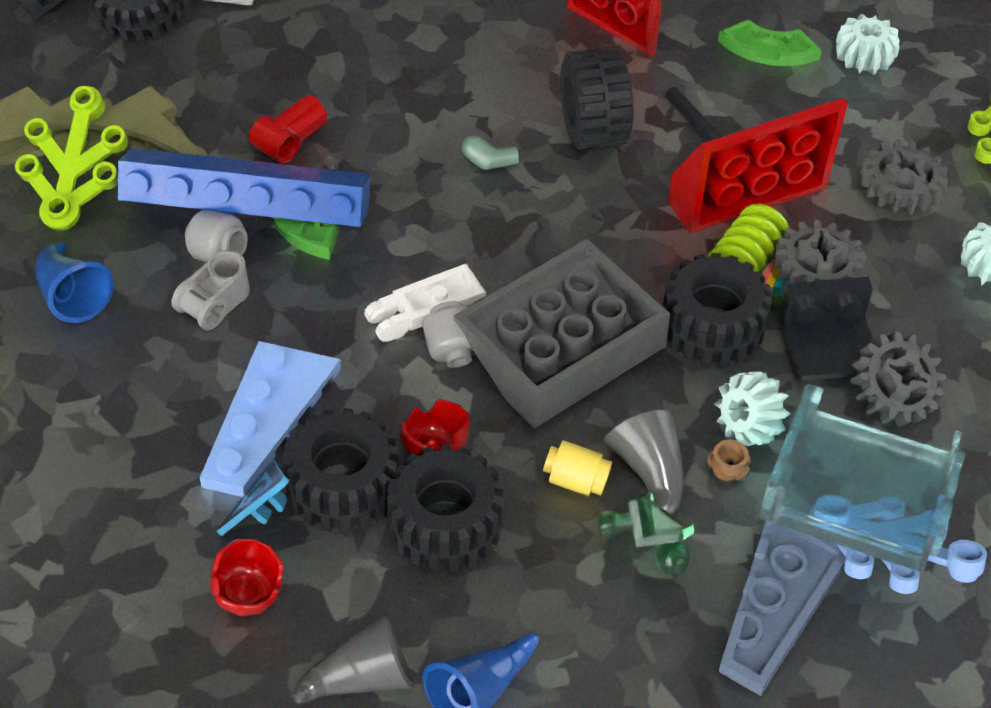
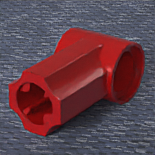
(283, 135)

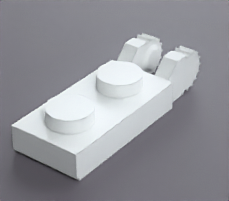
(418, 298)

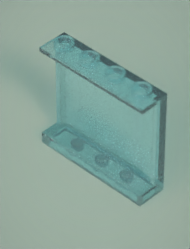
(862, 486)

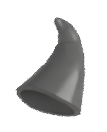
(653, 451)
(361, 664)

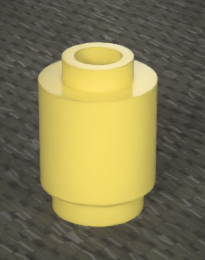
(577, 468)

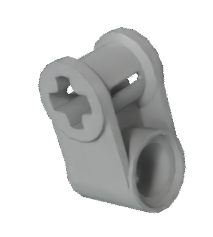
(214, 289)

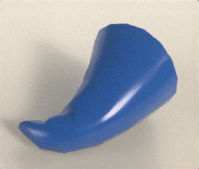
(72, 286)
(477, 678)

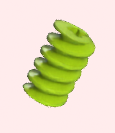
(753, 236)

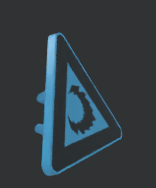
(264, 489)

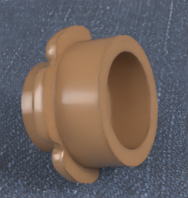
(732, 452)

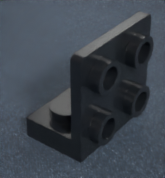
(826, 326)

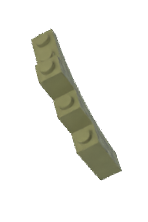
(144, 117)

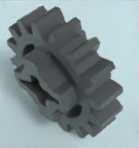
(904, 176)
(818, 254)
(898, 378)

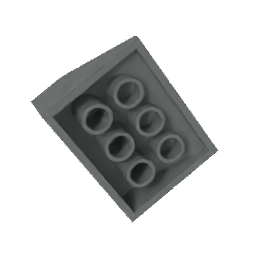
(563, 331)

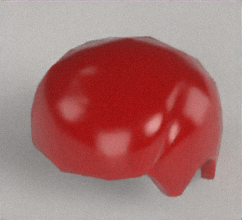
(441, 425)
(246, 577)

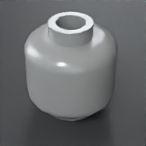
(214, 232)
(444, 337)

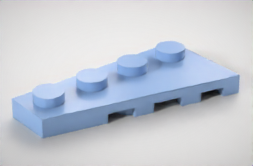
(264, 411)

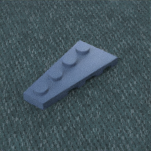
(778, 600)

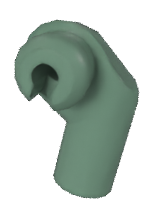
(486, 155)

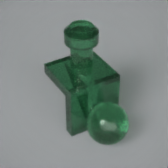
(652, 527)

